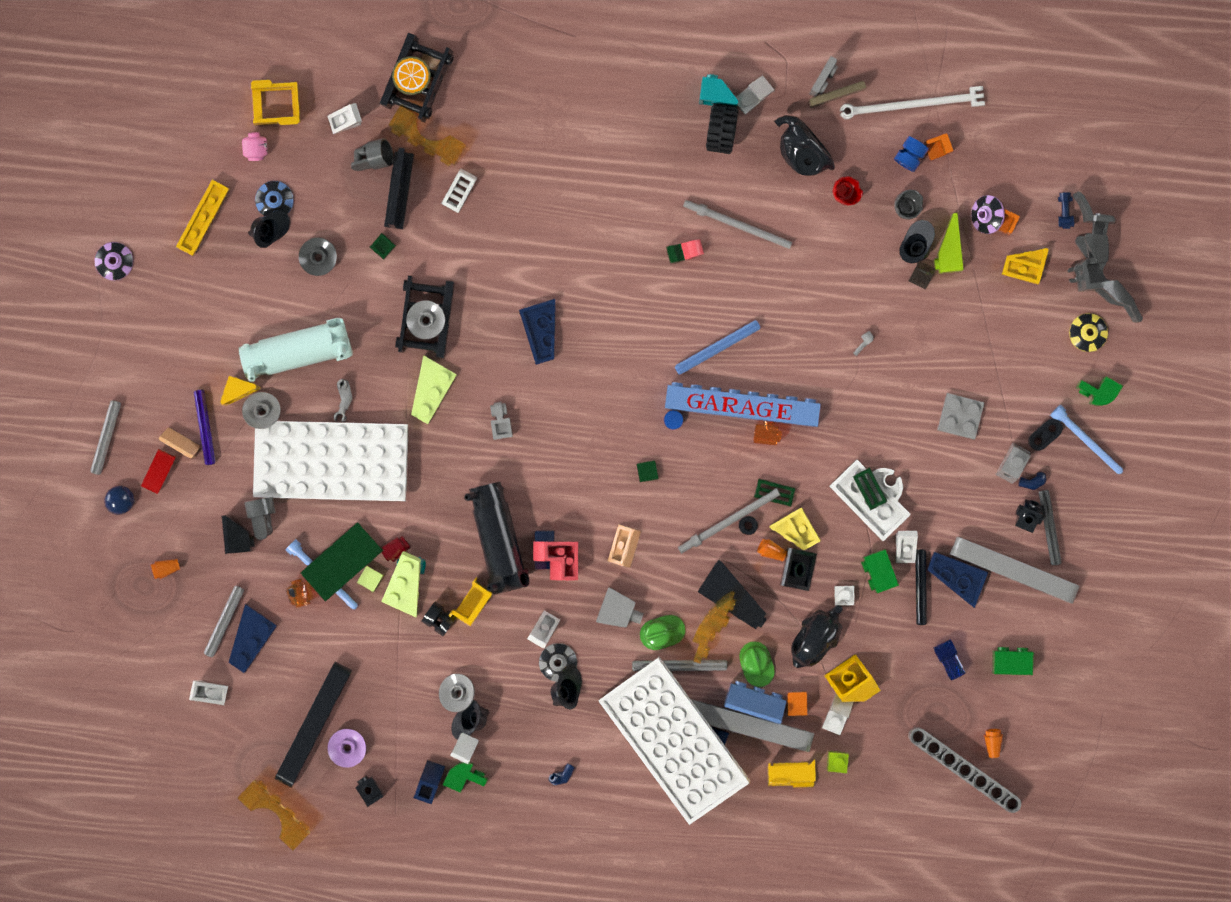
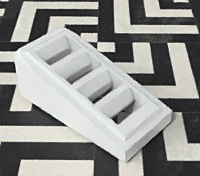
(466, 175)

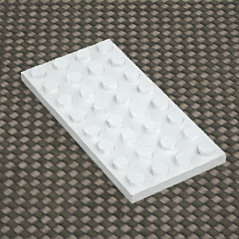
(331, 461)
(674, 740)

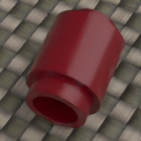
(394, 548)

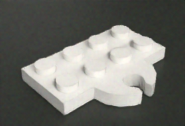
(885, 517)

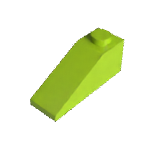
(949, 253)

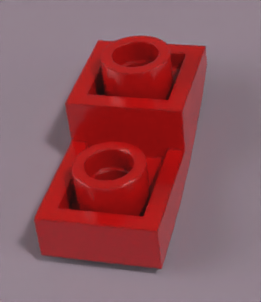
(158, 471)

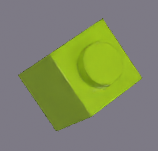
(837, 761)

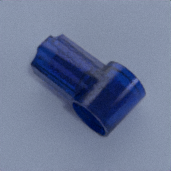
(948, 657)

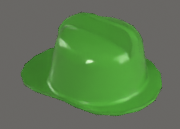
(662, 632)
(756, 664)

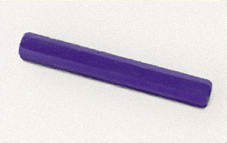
(204, 427)

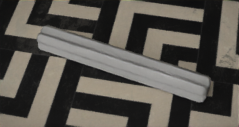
(105, 437)
(223, 621)

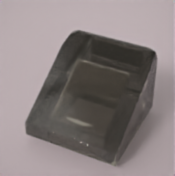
(922, 275)

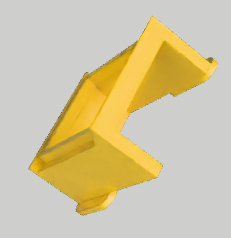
(266, 85)
(472, 603)
(792, 774)

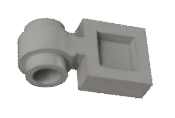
(501, 427)

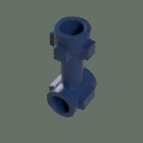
(1065, 221)

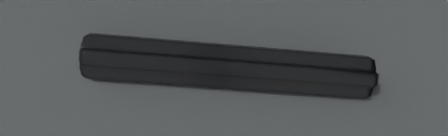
(921, 589)

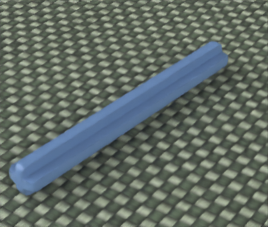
(717, 347)

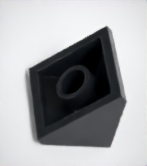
(798, 569)

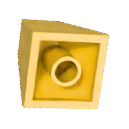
(852, 681)

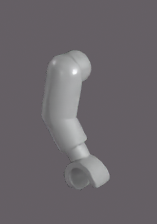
(346, 398)

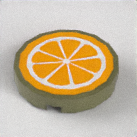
(411, 75)

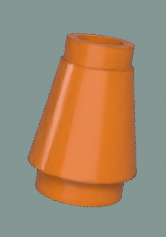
(771, 550)
(164, 568)
(993, 742)

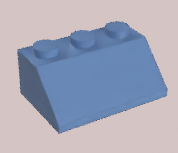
(755, 702)

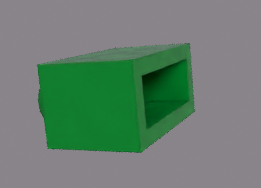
(880, 571)
(1012, 662)

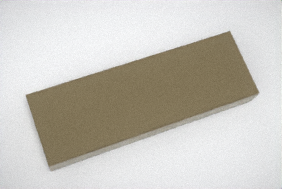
(837, 94)

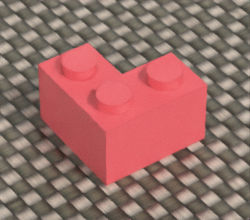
(562, 558)

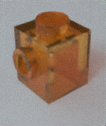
(767, 434)

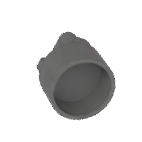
(378, 154)
(260, 512)

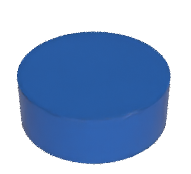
(673, 420)

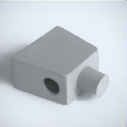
(1013, 463)
(618, 610)

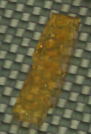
(712, 623)

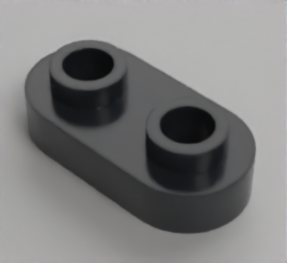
(1045, 435)

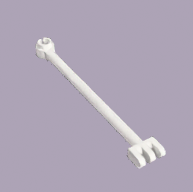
(916, 103)

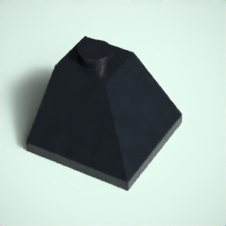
(236, 536)

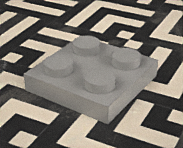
(828, 71)
(960, 416)

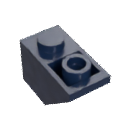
(429, 782)

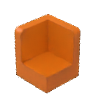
(938, 146)
(1009, 222)
(797, 703)

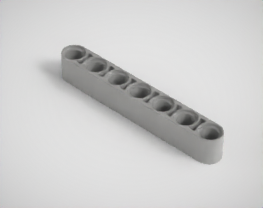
(1014, 570)
(755, 726)
(973, 772)

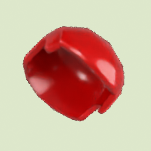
(847, 191)

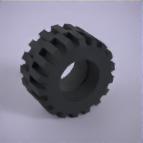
(722, 128)

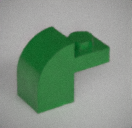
(1103, 395)
(460, 773)

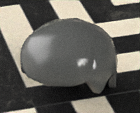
(908, 204)

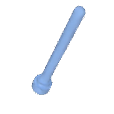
(1060, 414)
(295, 549)

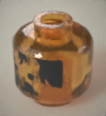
(299, 593)

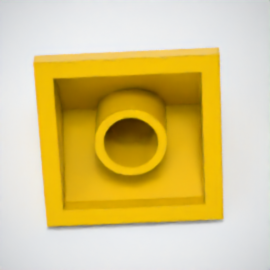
(236, 390)

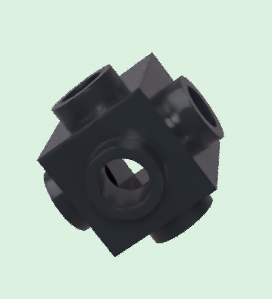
(1029, 515)

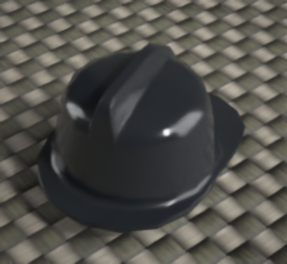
(269, 228)
(917, 242)
(567, 688)
(469, 720)

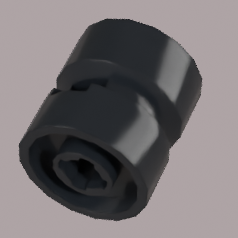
(432, 616)

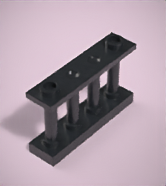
(409, 47)
(446, 291)

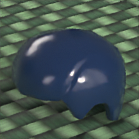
(119, 500)

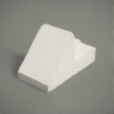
(754, 94)
(345, 118)
(906, 546)
(543, 629)
(208, 692)
(837, 715)
(464, 748)

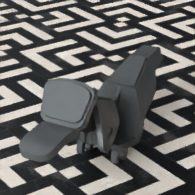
(1096, 250)

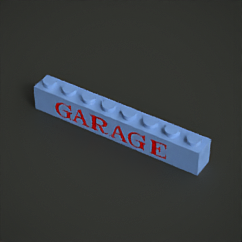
(741, 405)

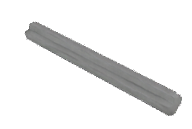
(685, 665)

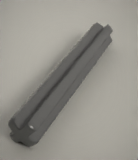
(1050, 529)

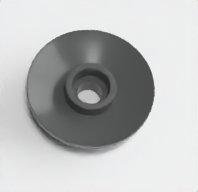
(310, 250)

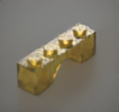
(447, 149)
(292, 830)

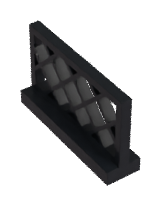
(399, 189)

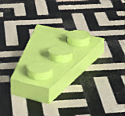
(431, 388)
(404, 585)

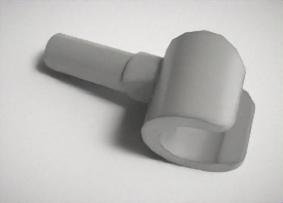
(868, 338)

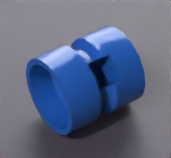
(911, 154)

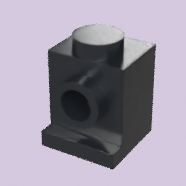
(376, 793)

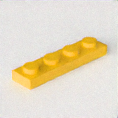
(202, 217)

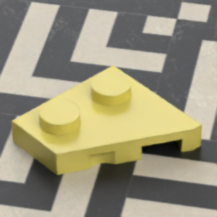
(797, 529)

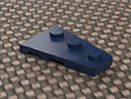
(540, 330)
(958, 576)
(250, 638)

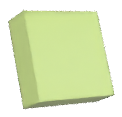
(370, 578)

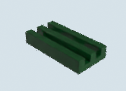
(759, 488)
(877, 503)

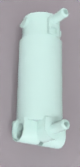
(296, 349)

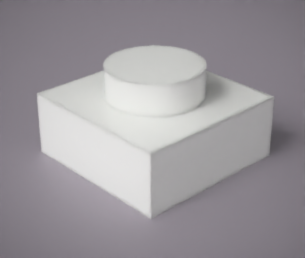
(844, 595)

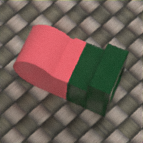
(684, 251)

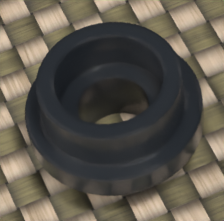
(752, 520)

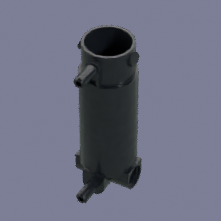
(498, 539)

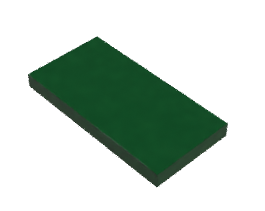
(341, 562)

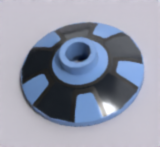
(274, 188)

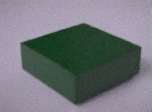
(382, 246)
(647, 471)

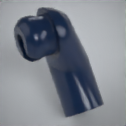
(1033, 484)
(562, 777)

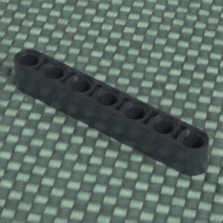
(313, 724)

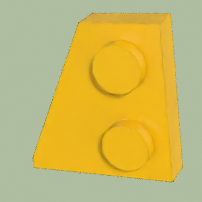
(1026, 265)

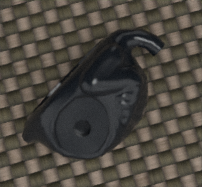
(802, 148)
(816, 637)

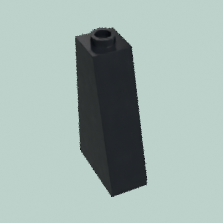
(721, 582)

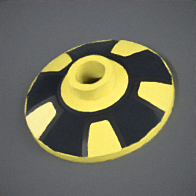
(1081, 339)

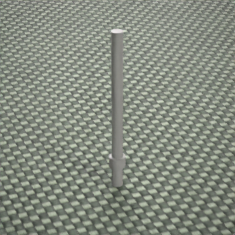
(703, 210)
(696, 540)

